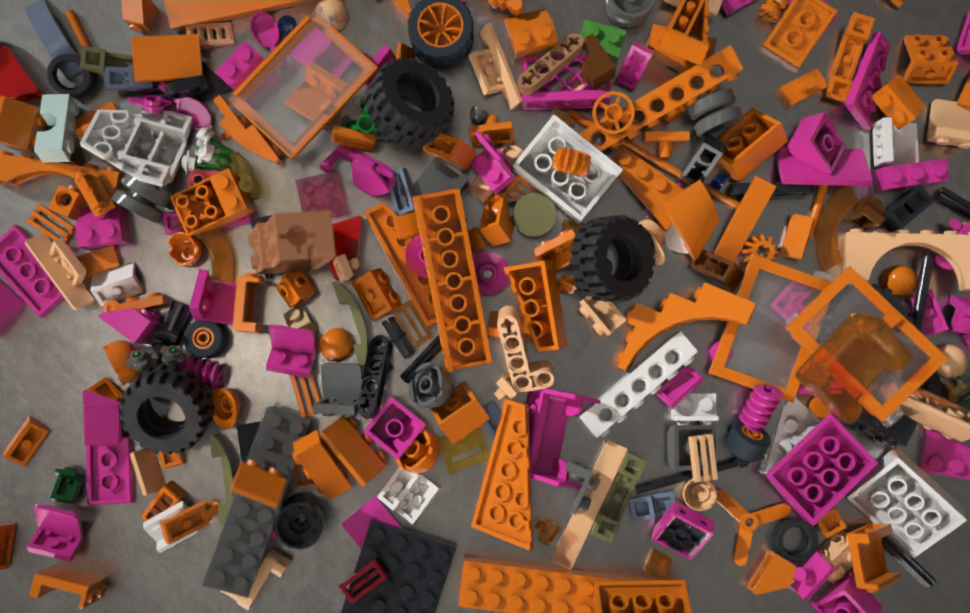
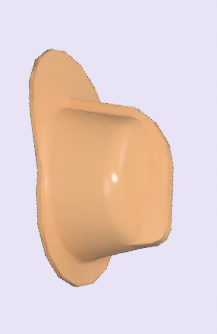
(657, 238)

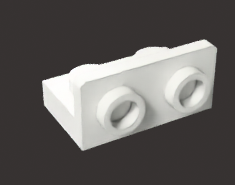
(696, 407)
(153, 526)

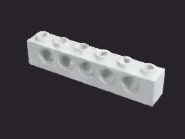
(678, 344)

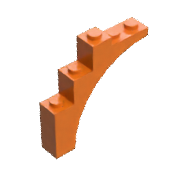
(709, 305)

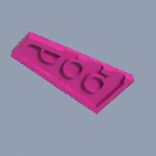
(868, 80)
(944, 455)

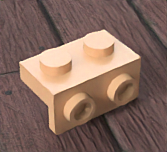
(603, 314)
(838, 553)

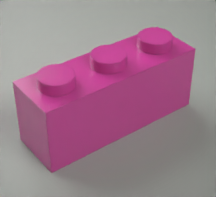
(910, 175)

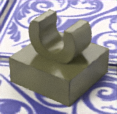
(958, 393)

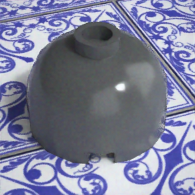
(431, 386)

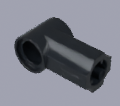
(171, 328)

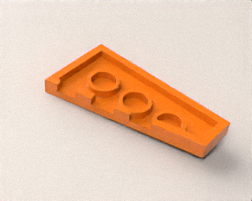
(647, 184)

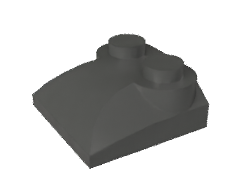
(678, 444)

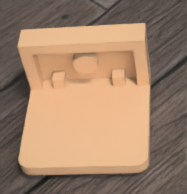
(949, 124)

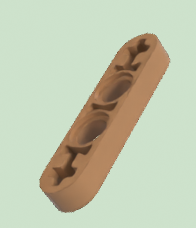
(548, 62)

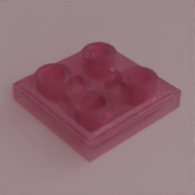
(322, 193)

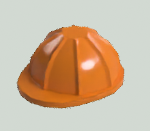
(226, 407)

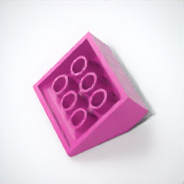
(820, 469)

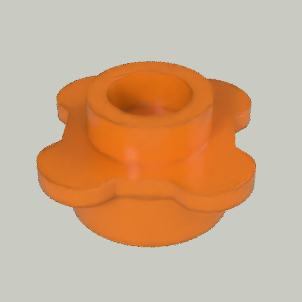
(567, 284)

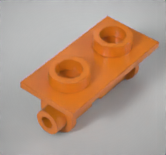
(94, 192)

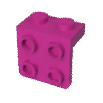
(57, 534)

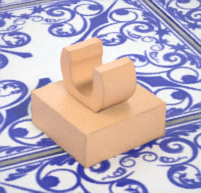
(345, 267)
(506, 387)

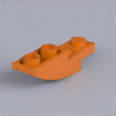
(247, 136)

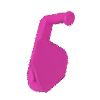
(365, 170)

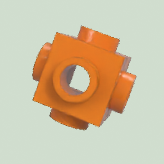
(295, 288)

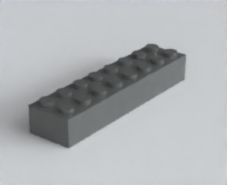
(250, 521)

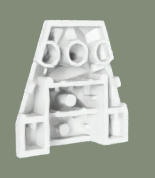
(140, 143)

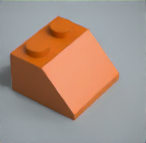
(531, 33)
(19, 124)
(460, 413)
(258, 483)

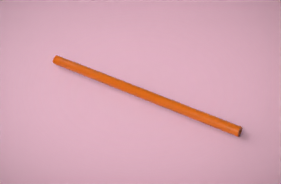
(656, 161)

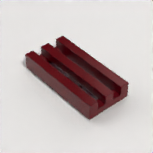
(379, 569)

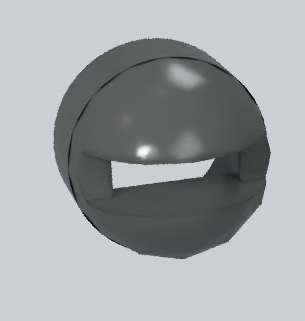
(478, 115)

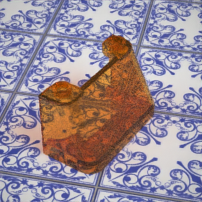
(851, 363)

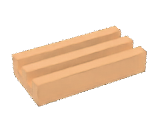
(710, 474)

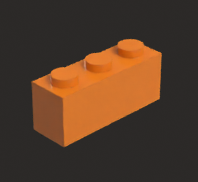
(321, 465)

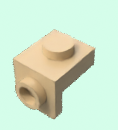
(299, 319)

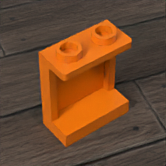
(245, 303)
(869, 557)
(88, 585)

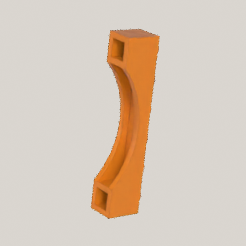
(18, 169)

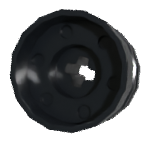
(289, 526)

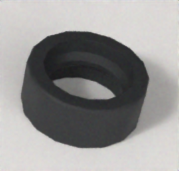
(56, 84)
(812, 543)

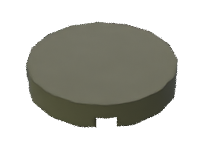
(534, 214)

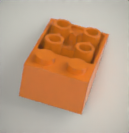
(212, 203)

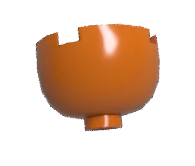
(118, 353)
(421, 454)

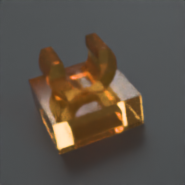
(548, 531)

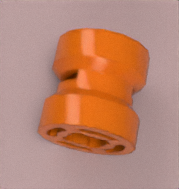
(771, 9)

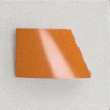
(693, 217)

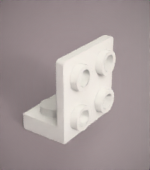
(894, 146)

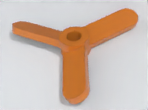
(757, 518)

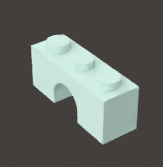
(57, 143)

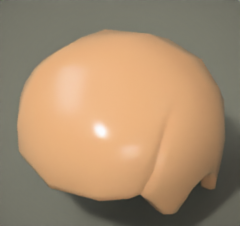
(337, 10)
(956, 362)
(699, 495)

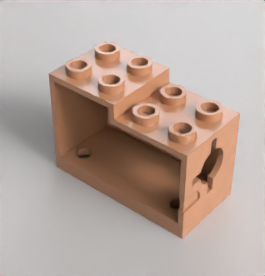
(292, 242)

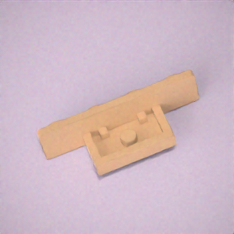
(493, 68)
(62, 268)

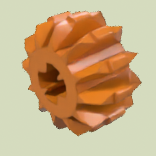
(571, 162)
(757, 244)

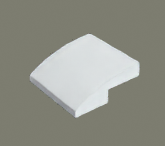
(409, 494)

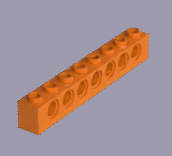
(725, 59)

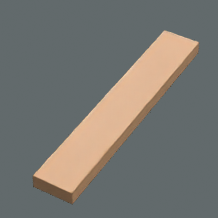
(580, 525)

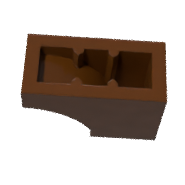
(598, 66)
(867, 213)
(718, 270)

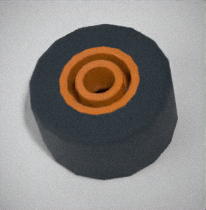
(214, 339)
(746, 443)

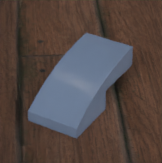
(123, 79)
(651, 505)

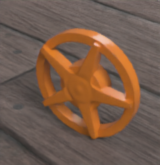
(613, 112)

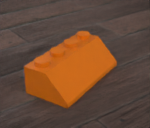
(641, 596)

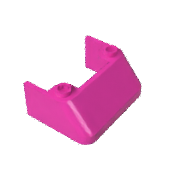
(547, 428)

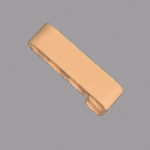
(519, 349)

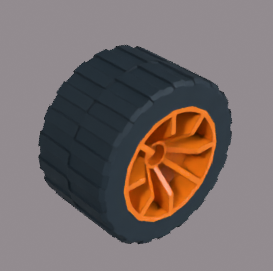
(441, 32)

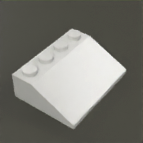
(569, 193)
(909, 500)

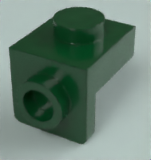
(66, 485)

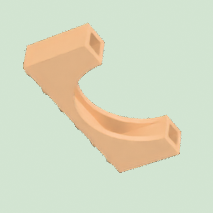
(864, 249)

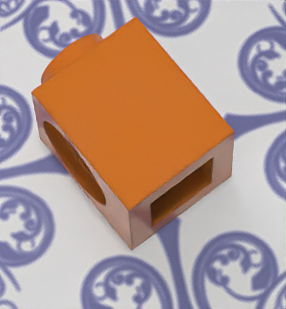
(59, 200)

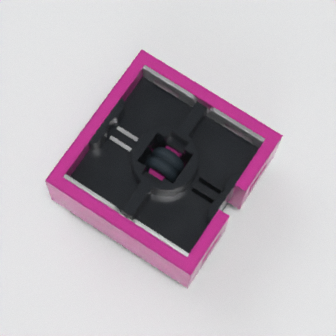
(683, 530)

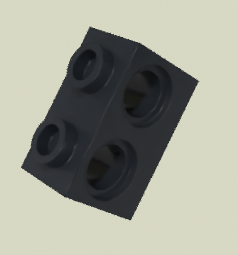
(906, 208)

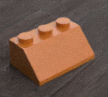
(750, 143)
(354, 449)

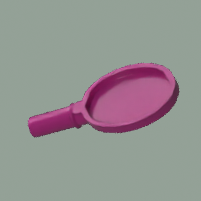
(265, 30)
(192, 107)

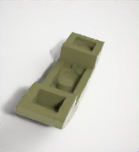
(97, 59)
(344, 296)
(220, 448)
(618, 495)

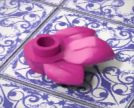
(152, 104)

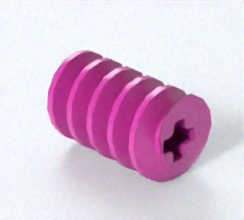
(211, 376)
(760, 407)

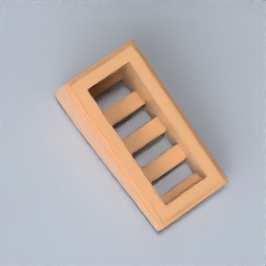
(209, 28)

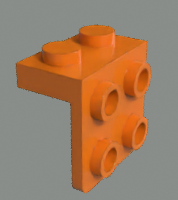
(898, 102)

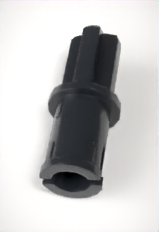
(398, 337)

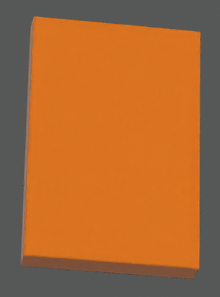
(799, 30)
(166, 57)

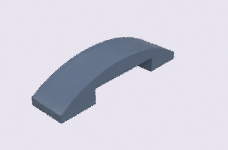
(52, 36)

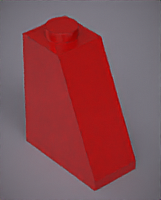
(16, 79)
(347, 241)

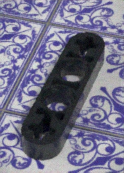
(740, 189)
(374, 376)

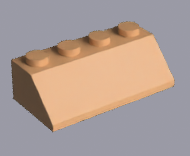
(938, 414)

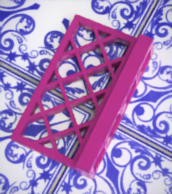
(563, 99)

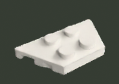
(791, 427)

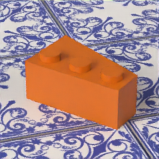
(688, 31)
(681, 65)

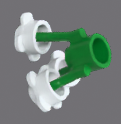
(206, 151)

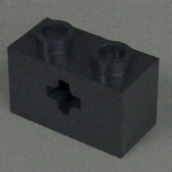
(702, 159)

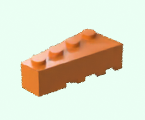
(540, 303)

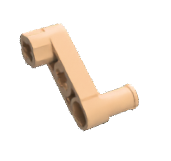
(273, 563)

